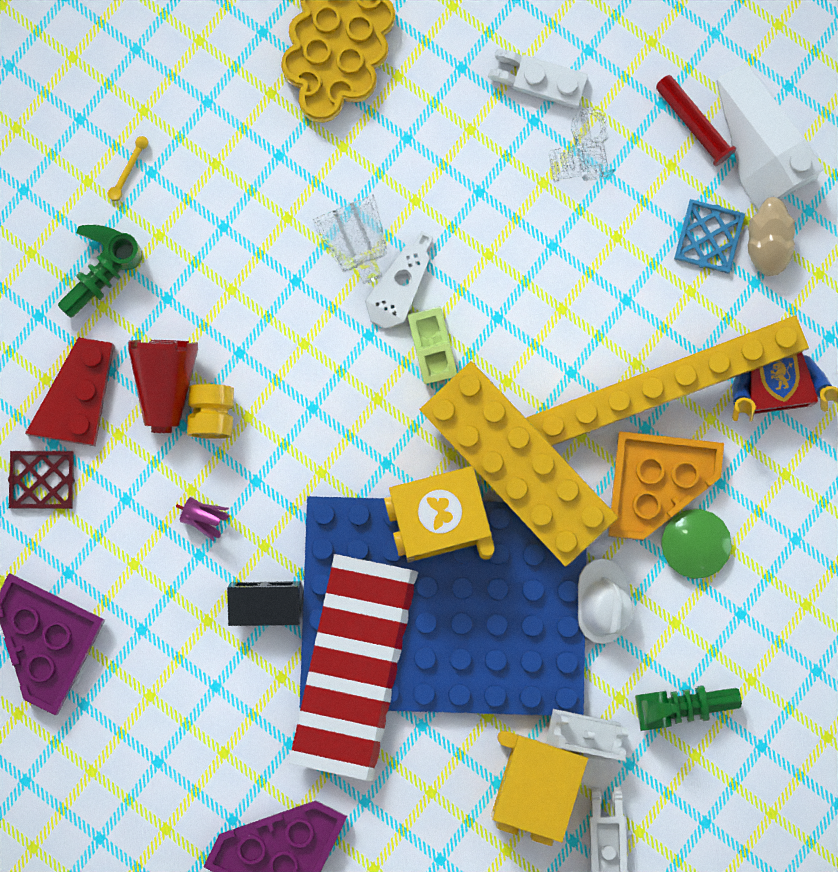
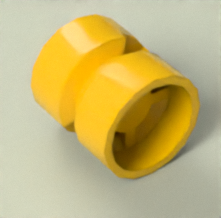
(210, 411)

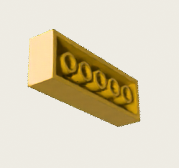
(519, 463)

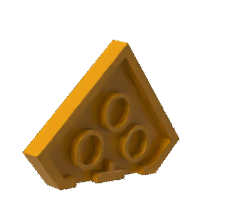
(658, 479)

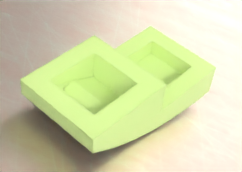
(432, 345)

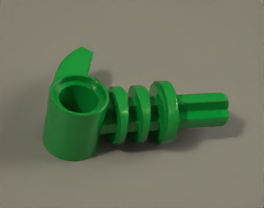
(107, 268)
(657, 710)

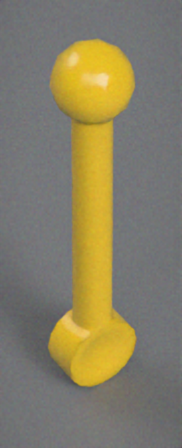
(115, 193)

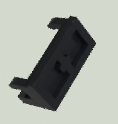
(264, 603)

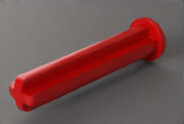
(695, 120)

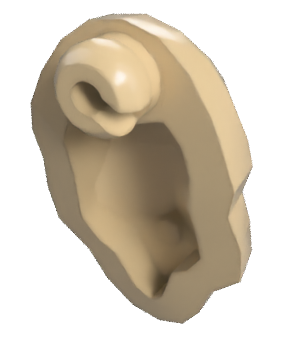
(771, 237)

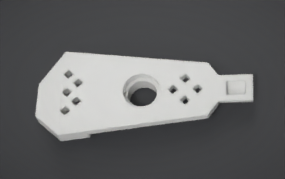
(395, 294)

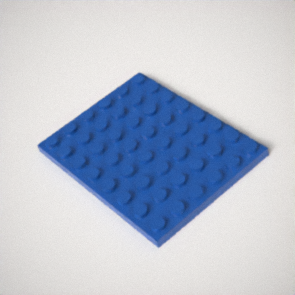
(477, 629)

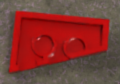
(77, 395)

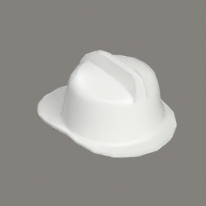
(603, 601)

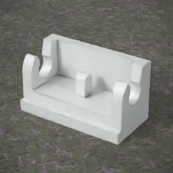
(587, 734)

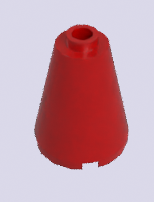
(162, 379)

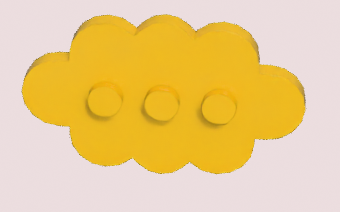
(336, 53)

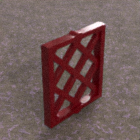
(13, 479)

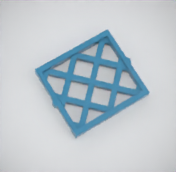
(716, 210)

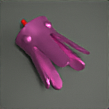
(203, 516)

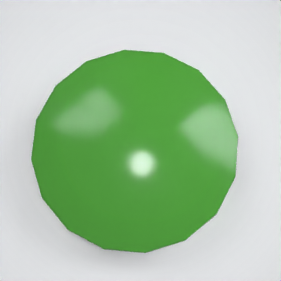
(696, 543)

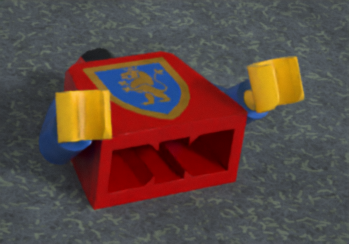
(782, 386)

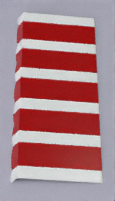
(353, 667)

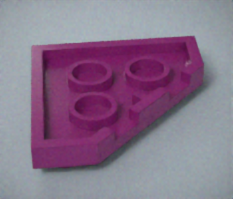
(45, 641)
(279, 843)

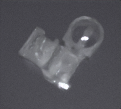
(589, 157)

